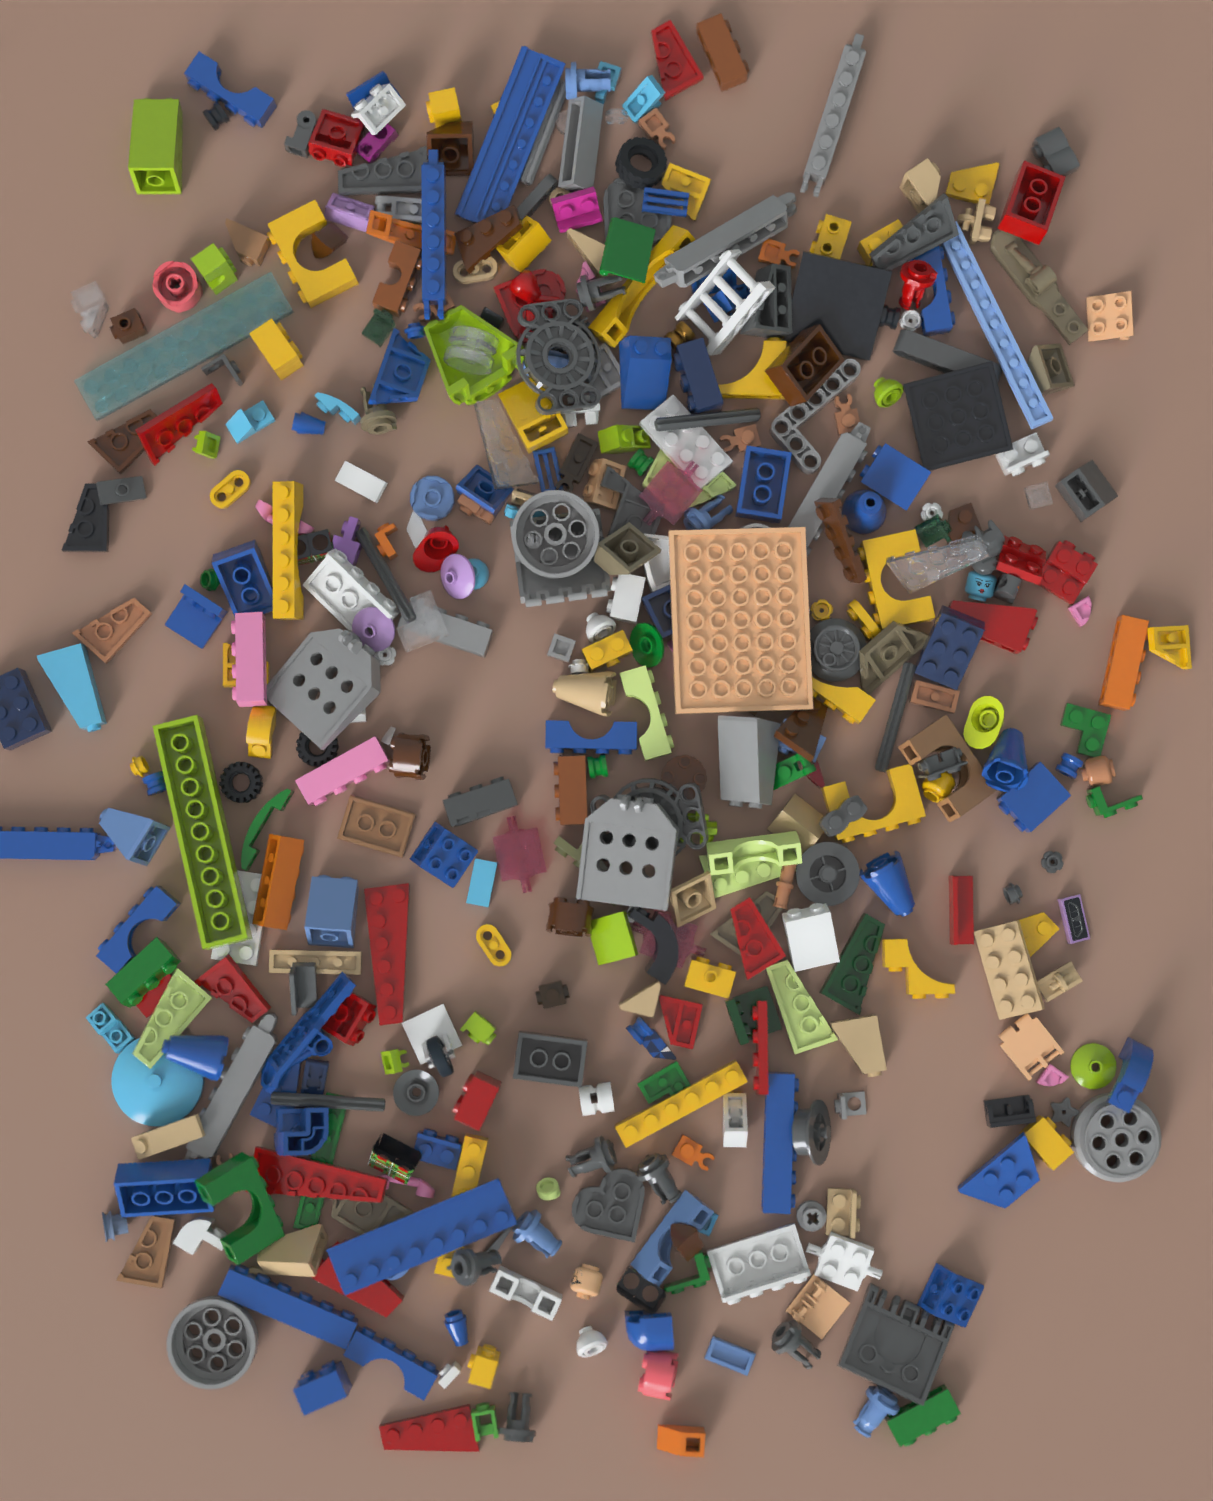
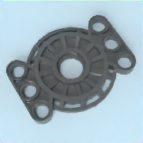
(562, 333)
(676, 808)

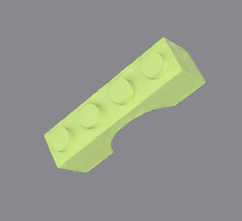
(638, 685)
(777, 848)

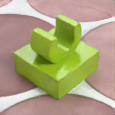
(207, 444)
(392, 1061)

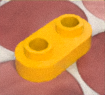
(229, 488)
(858, 613)
(493, 945)

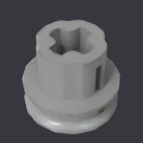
(811, 1207)

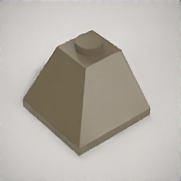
(1050, 368)
(625, 551)

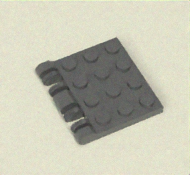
(893, 1348)

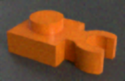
(774, 252)
(689, 1151)

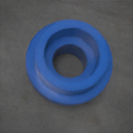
(415, 331)

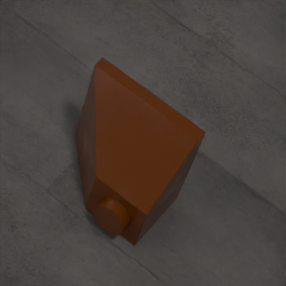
(454, 147)

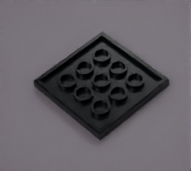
(842, 299)
(958, 416)

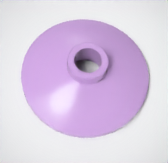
(457, 576)
(382, 628)

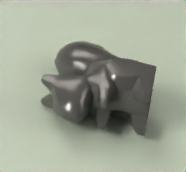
(994, 541)

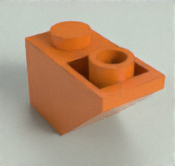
(681, 1440)

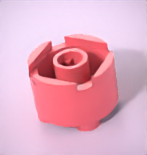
(186, 295)
(659, 1374)

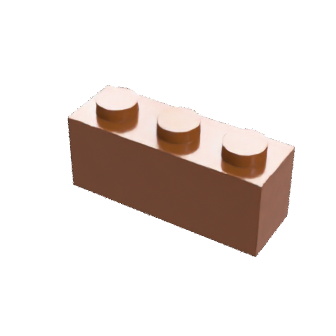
(722, 52)
(571, 790)

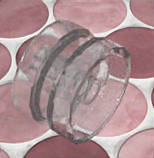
(471, 350)

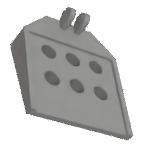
(355, 665)
(614, 886)

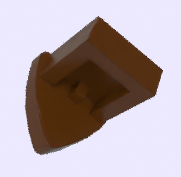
(327, 240)
(686, 1240)

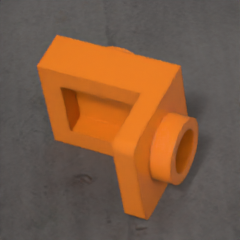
(385, 547)

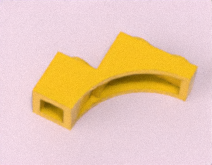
(897, 955)

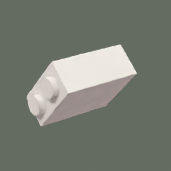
(810, 936)

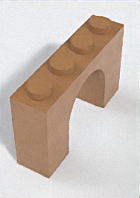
(971, 786)

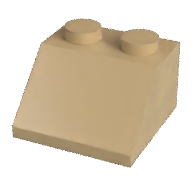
(921, 184)

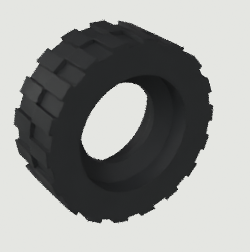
(645, 148)

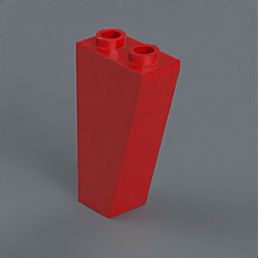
(1004, 625)
(379, 1297)

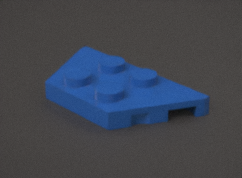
(400, 372)
(1004, 1175)

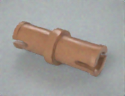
(784, 886)

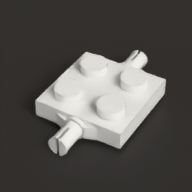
(844, 1261)

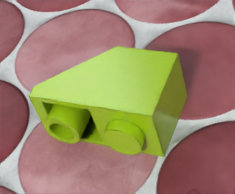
(623, 439)

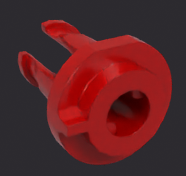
(916, 277)

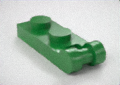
(789, 771)

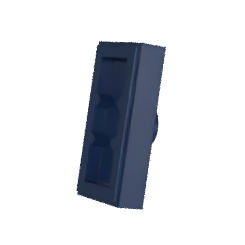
(314, 1076)

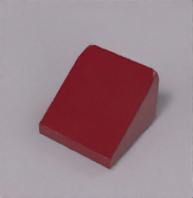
(816, 776)

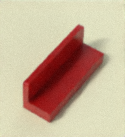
(961, 910)

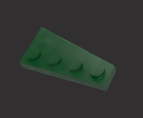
(850, 976)

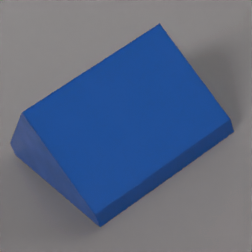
(479, 488)

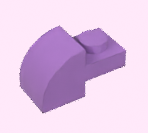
(347, 543)

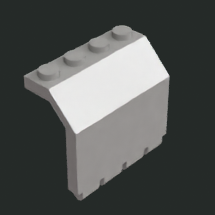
(589, 580)

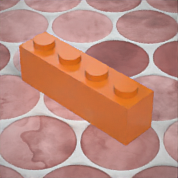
(1124, 663)
(278, 882)

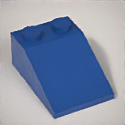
(644, 371)
(244, 578)

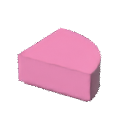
(1081, 611)
(1051, 1076)

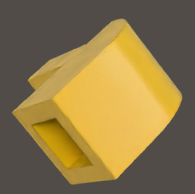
(260, 731)

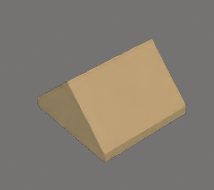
(798, 817)
(691, 899)
(643, 1001)

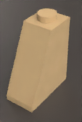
(863, 1042)
(295, 1253)

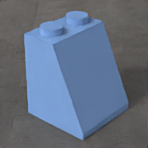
(332, 911)

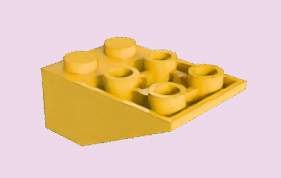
(532, 427)

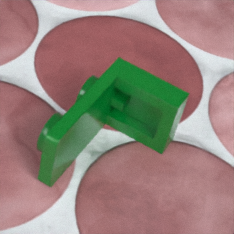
(1096, 801)
(703, 1263)

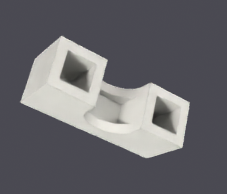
(522, 1289)

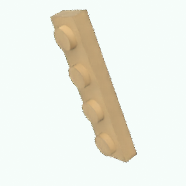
(326, 961)

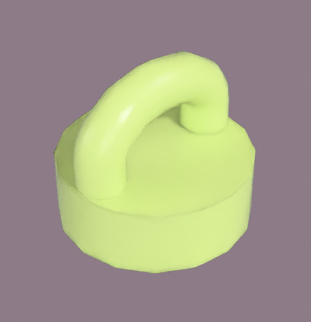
(548, 1189)

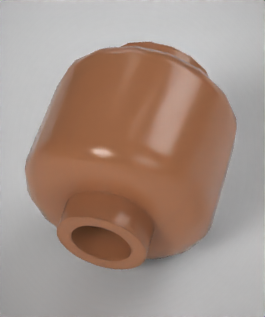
(1098, 771)

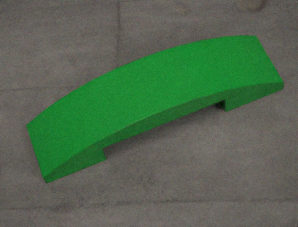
(250, 853)

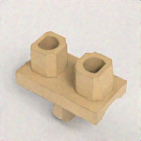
(981, 212)
(1059, 981)

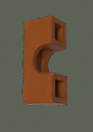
(394, 297)

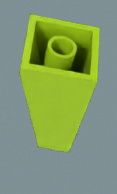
(156, 146)

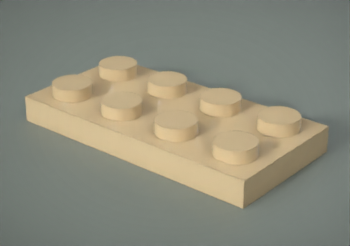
(1009, 969)

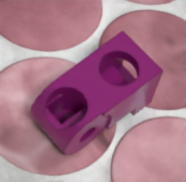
(373, 145)

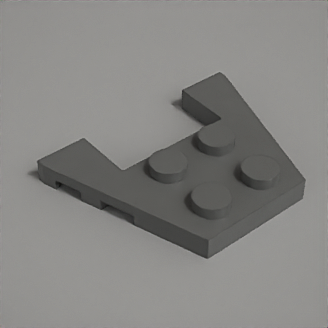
(630, 507)

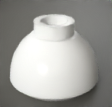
(599, 627)
(590, 1342)

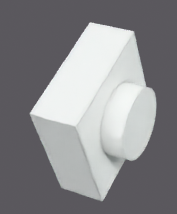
(449, 1373)

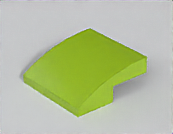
(612, 938)

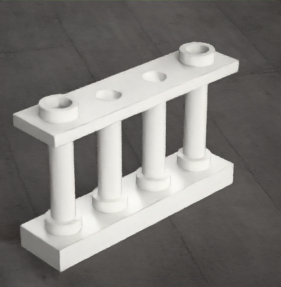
(744, 307)

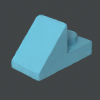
(644, 99)
(248, 422)

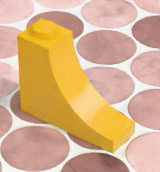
(757, 383)

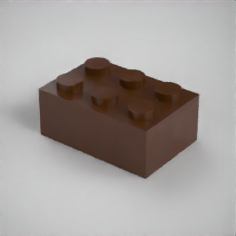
(805, 365)

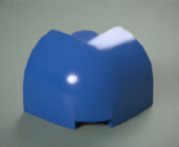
(300, 1130)
(650, 1331)

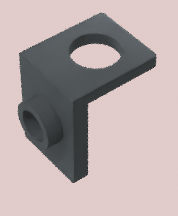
(220, 361)

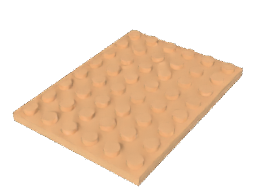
(740, 620)

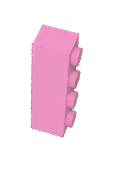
(250, 659)
(343, 770)

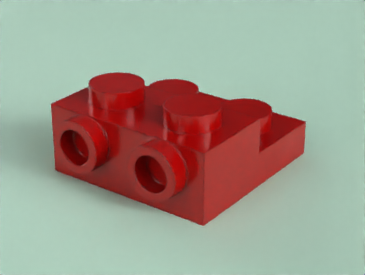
(336, 138)
(1021, 560)
(1067, 571)
(351, 1019)

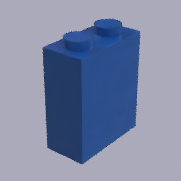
(894, 476)
(1035, 800)

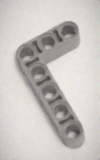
(809, 410)

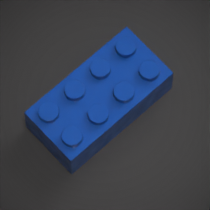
(161, 1187)

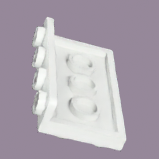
(346, 590)
(759, 1263)

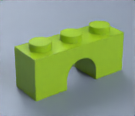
(215, 268)

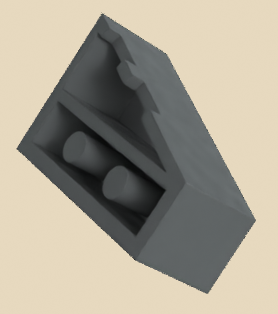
(775, 313)
(480, 802)

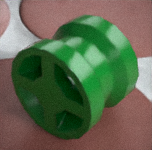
(640, 462)
(597, 766)

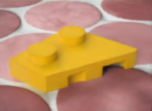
(1037, 931)

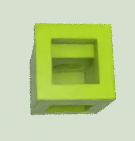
(479, 1029)

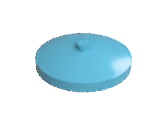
(154, 1094)

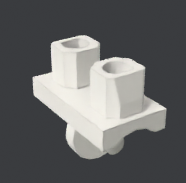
(591, 415)

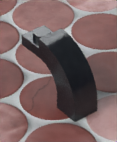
(666, 952)

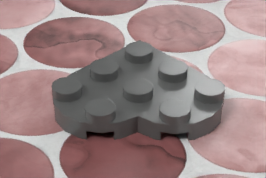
(626, 204)
(612, 1207)

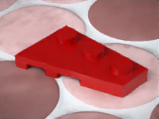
(674, 61)
(755, 940)

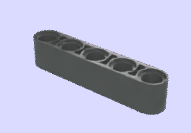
(936, 354)

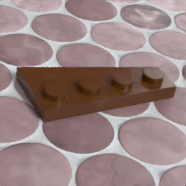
(835, 530)

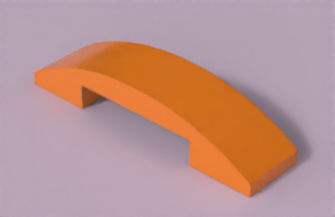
(392, 230)

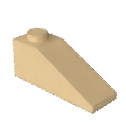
(590, 251)
(168, 1136)

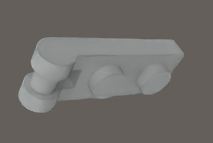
(402, 208)

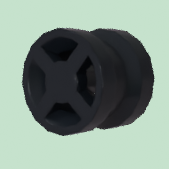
(216, 116)
(890, 317)

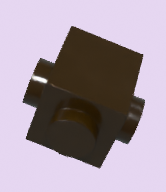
(552, 994)

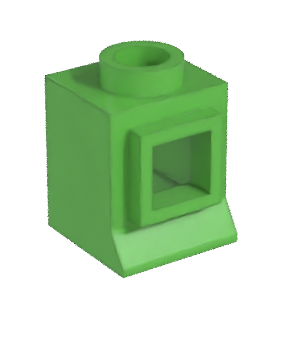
(488, 1428)

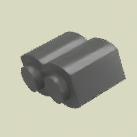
(1055, 152)
(838, 820)

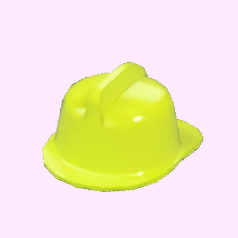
(984, 722)

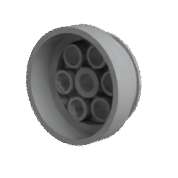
(577, 512)
(1088, 1126)
(202, 1371)

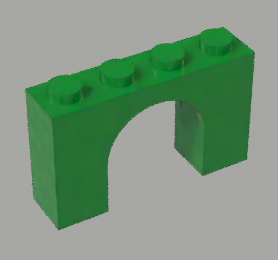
(263, 1224)

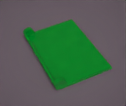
(627, 250)

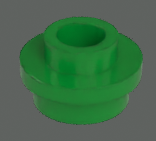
(209, 580)

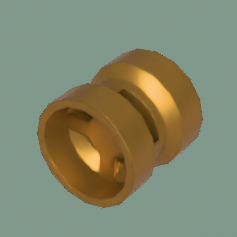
(680, 335)

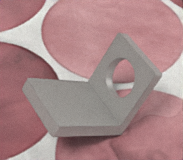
(842, 1108)

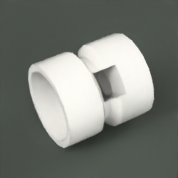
(604, 1095)

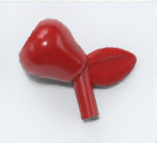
(526, 287)

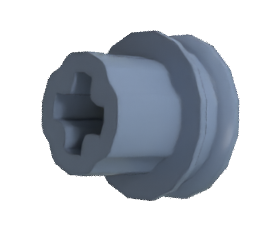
(114, 1225)

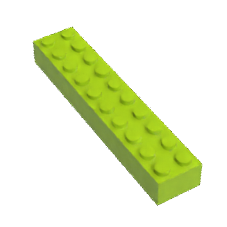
(202, 832)

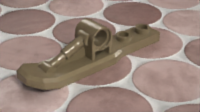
(1036, 283)

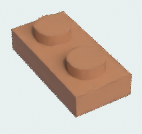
(934, 696)

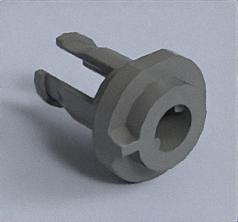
(590, 292)
(601, 1156)
(655, 1171)
(468, 1265)
(788, 1338)
(518, 1429)

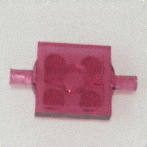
(670, 493)
(519, 854)
(684, 936)

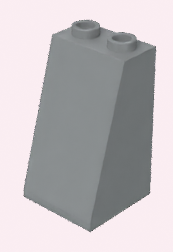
(747, 760)

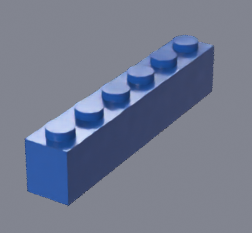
(778, 1143)
(288, 1306)

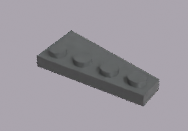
(385, 176)
(919, 235)

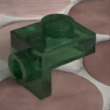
(933, 530)

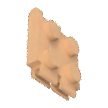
(1029, 1045)

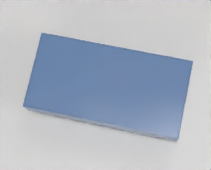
(729, 1355)

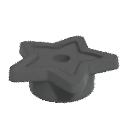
(1059, 1107)

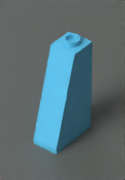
(75, 683)

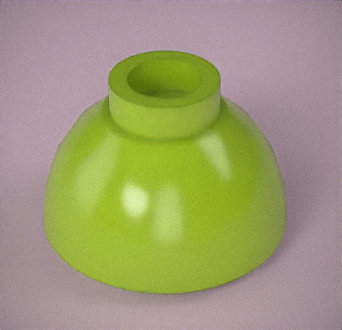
(887, 392)

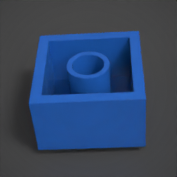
(322, 1387)

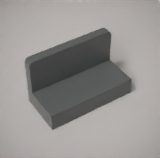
(303, 985)

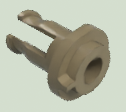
(377, 418)

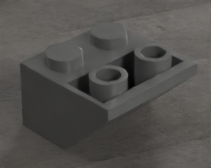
(1086, 490)

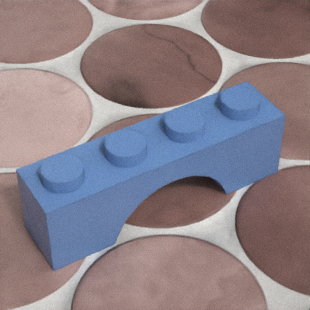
(654, 1258)

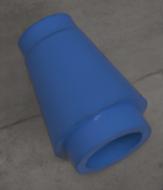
(307, 424)
(457, 1326)

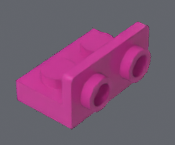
(576, 209)

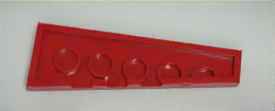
(388, 929)
(316, 1179)

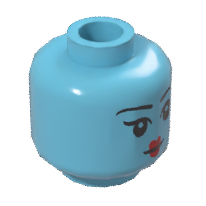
(980, 586)

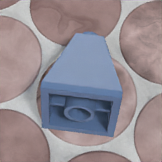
(133, 834)

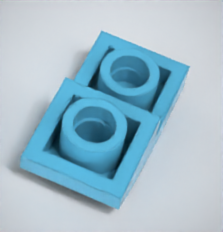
(333, 405)
(110, 1027)

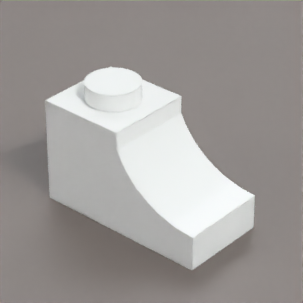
(735, 1120)

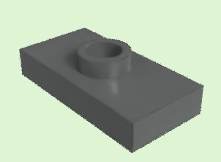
(121, 490)

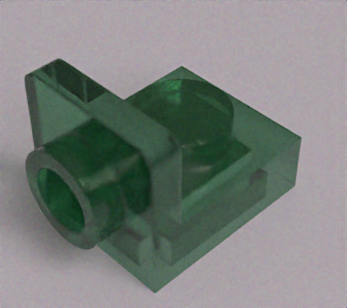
(379, 327)

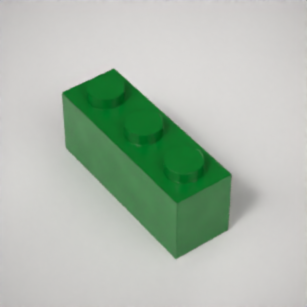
(143, 973)
(917, 1420)

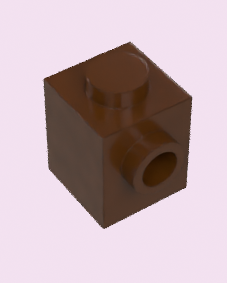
(128, 326)

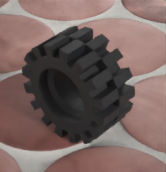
(315, 760)
(227, 782)

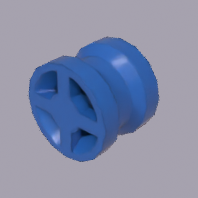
(1069, 765)
(155, 783)
(640, 1030)

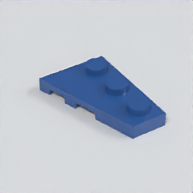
(264, 1109)

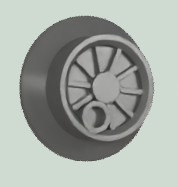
(835, 649)
(828, 873)
(812, 1132)

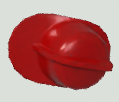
(434, 548)

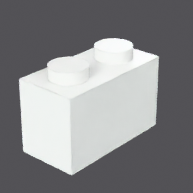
(626, 598)

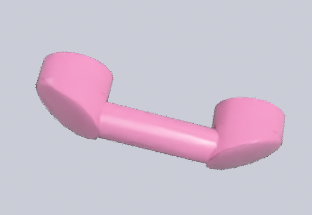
(266, 510)
(423, 1188)

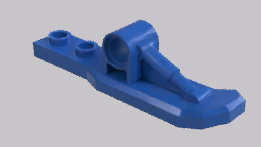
(306, 1033)

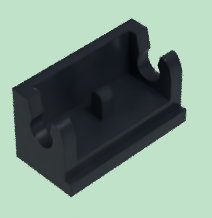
(1009, 1111)

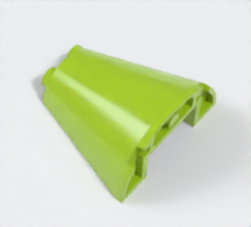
(462, 385)

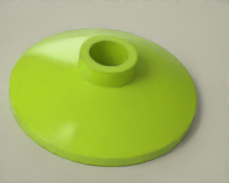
(1082, 1066)

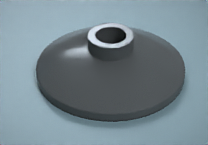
(404, 1096)

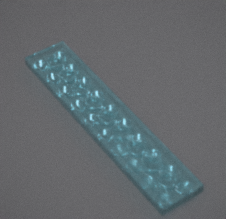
(182, 346)

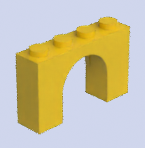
(314, 285)
(886, 608)
(905, 807)

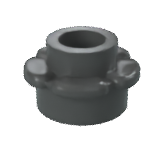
(1058, 863)
(1012, 893)

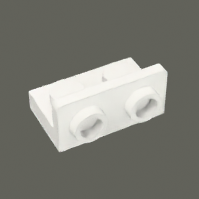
(378, 107)
(1024, 453)

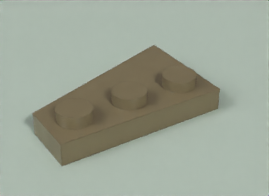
(764, 904)

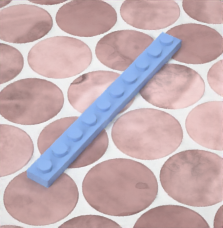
(997, 331)

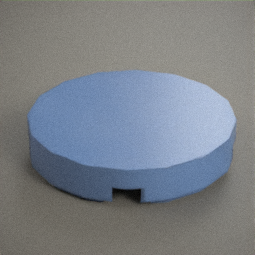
(432, 498)

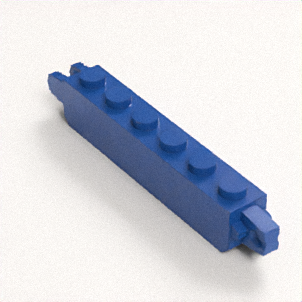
(433, 234)
(53, 845)

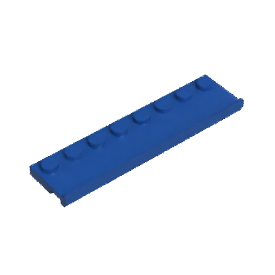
(510, 135)
(422, 1236)

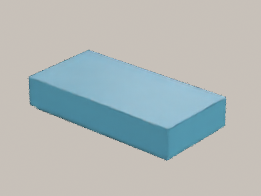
(481, 882)

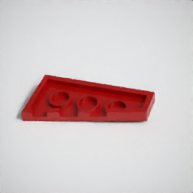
(167, 428)
(760, 1058)
(434, 1431)

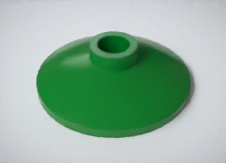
(646, 645)

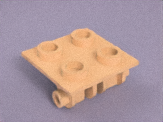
(1110, 316)
(817, 1306)

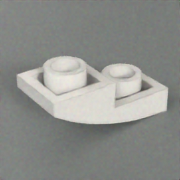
(361, 481)

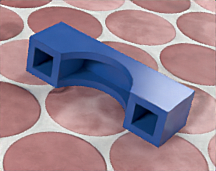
(253, 105)
(937, 316)
(562, 736)
(119, 949)
(417, 1375)

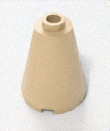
(588, 691)

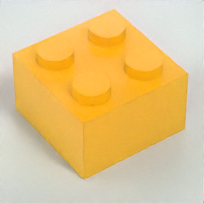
(274, 345)

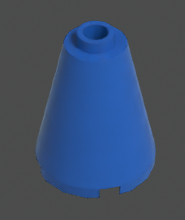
(864, 511)
(1007, 762)
(890, 882)
(198, 1053)

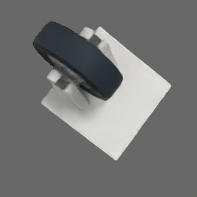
(433, 1039)

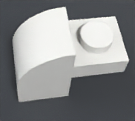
(196, 1231)

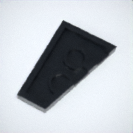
(90, 525)

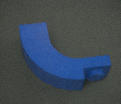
(1135, 1070)

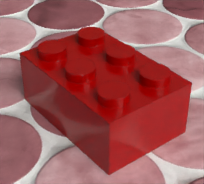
(1031, 202)
(479, 1096)

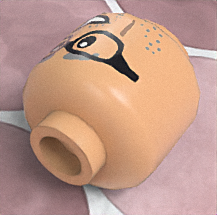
(586, 1281)

